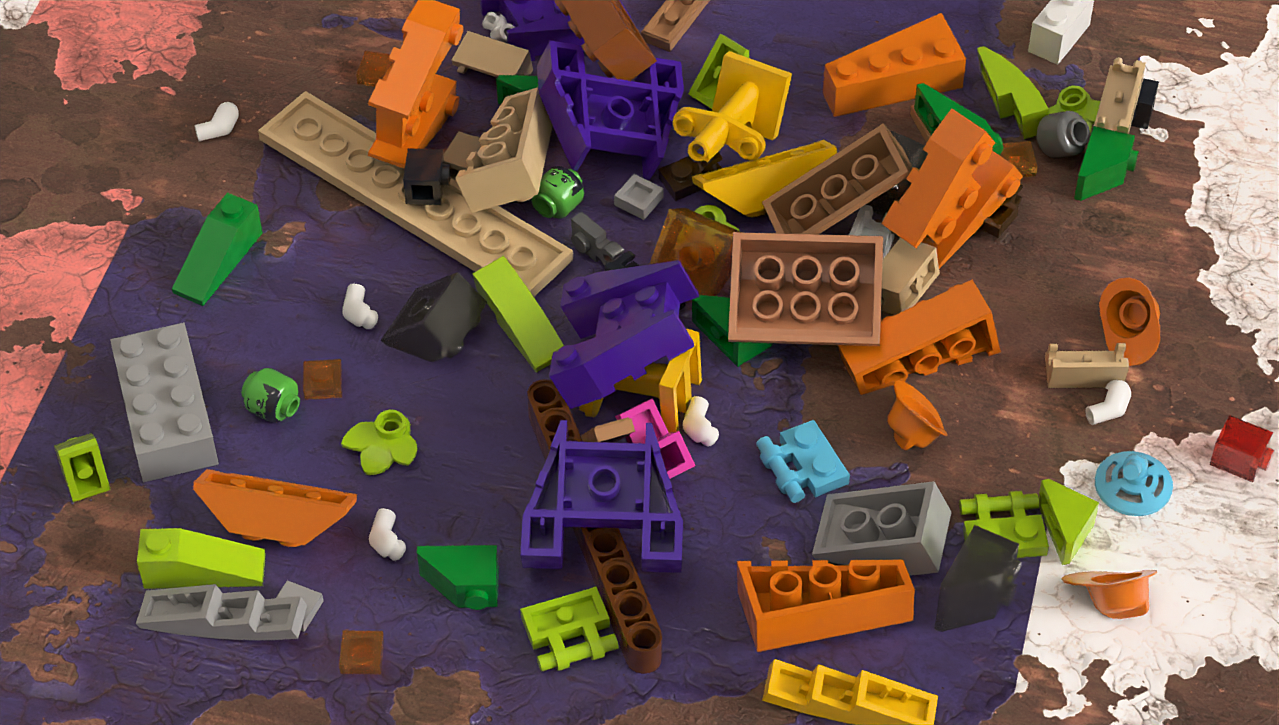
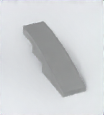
(219, 615)

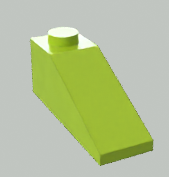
(195, 559)

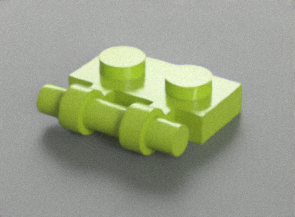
(1022, 529)
(565, 619)

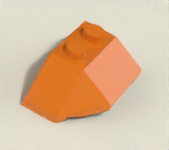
(270, 507)

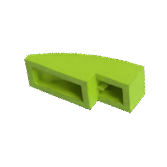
(1012, 92)
(518, 312)

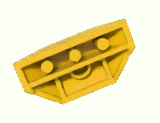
(752, 182)

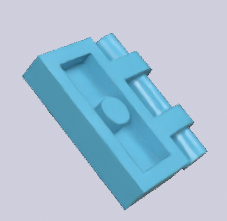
(812, 456)

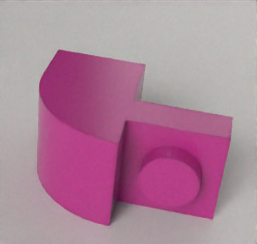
(672, 446)

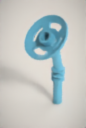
(1134, 483)

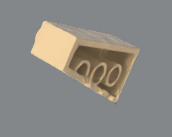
(510, 154)

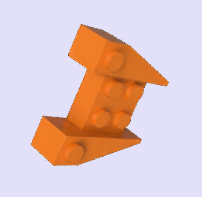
(411, 97)
(953, 189)

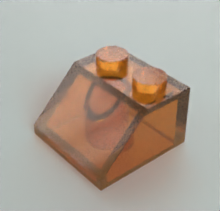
(700, 246)

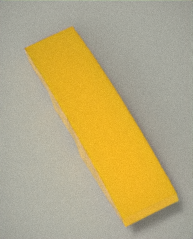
(847, 698)

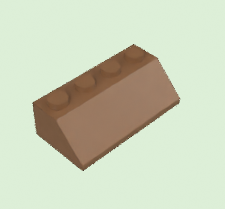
(839, 185)

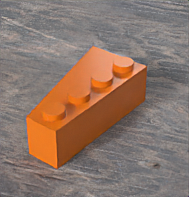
(894, 66)
(923, 338)
(822, 600)

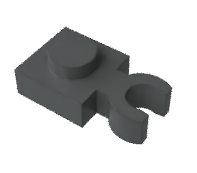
(592, 240)

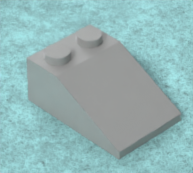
(885, 525)

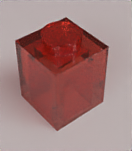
(1242, 449)

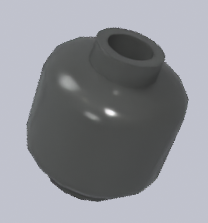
(1062, 134)

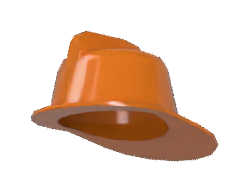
(1132, 318)
(913, 418)
(1116, 593)

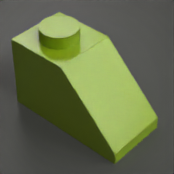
(82, 467)

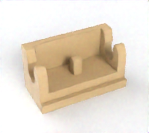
(491, 56)
(1120, 96)
(907, 275)
(1085, 368)

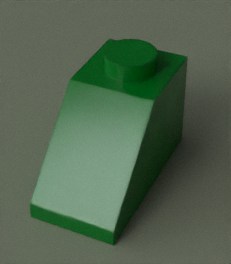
(1105, 162)
(712, 318)
(462, 573)

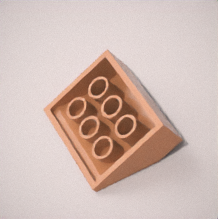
(806, 289)

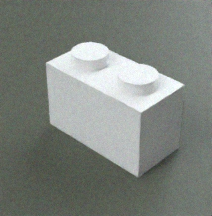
(1059, 28)

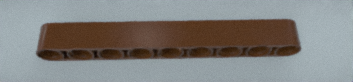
(545, 412)

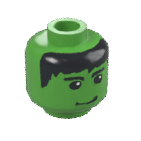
(558, 192)
(270, 395)

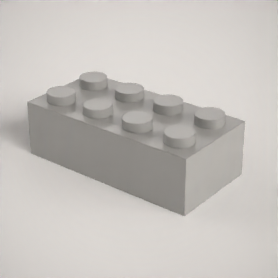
(164, 402)

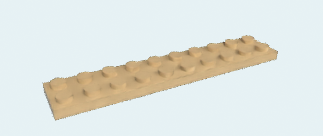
(338, 152)

